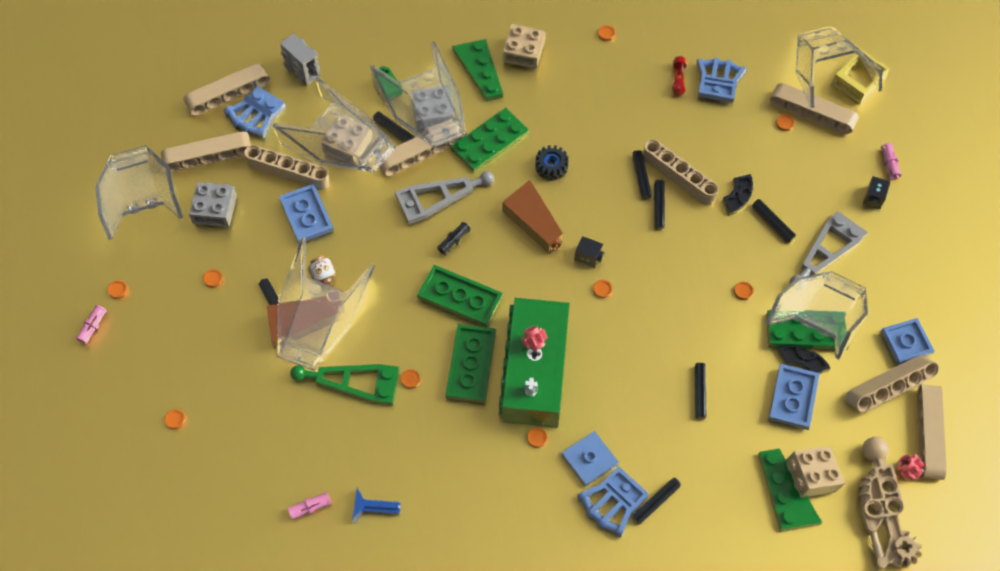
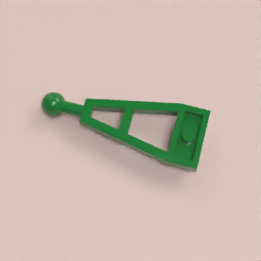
(384, 388)

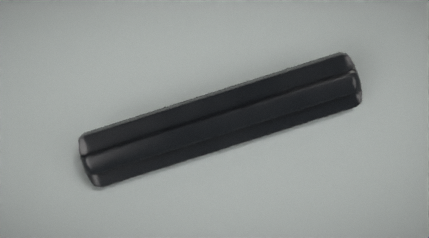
(393, 127)
(641, 173)
(659, 204)
(774, 220)
(268, 291)
(700, 391)
(656, 501)

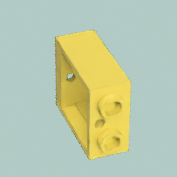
(850, 86)

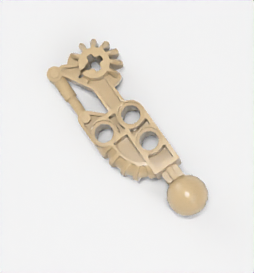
(875, 497)

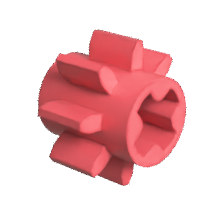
(534, 338)
(910, 466)

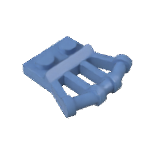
(717, 87)
(260, 102)
(620, 488)

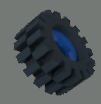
(556, 170)

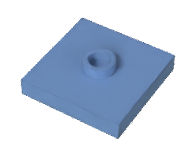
(907, 341)
(590, 458)

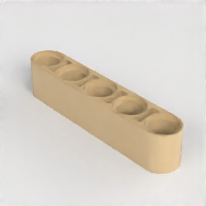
(226, 89)
(823, 112)
(206, 151)
(411, 154)
(281, 161)
(684, 179)
(892, 383)
(931, 431)

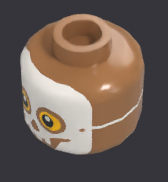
(322, 270)

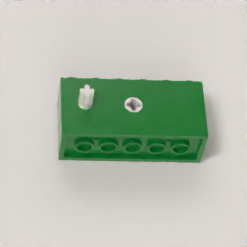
(534, 378)

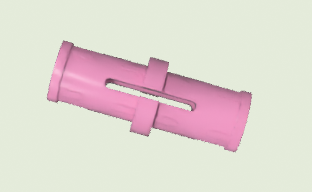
(891, 161)
(85, 335)
(309, 505)

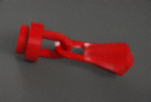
(679, 64)

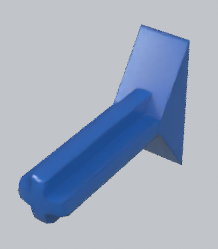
(373, 506)

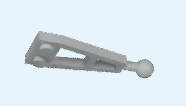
(411, 205)
(843, 228)

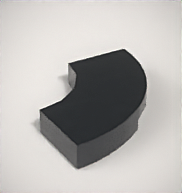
(740, 195)
(803, 358)

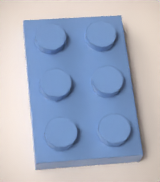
(306, 213)
(794, 396)

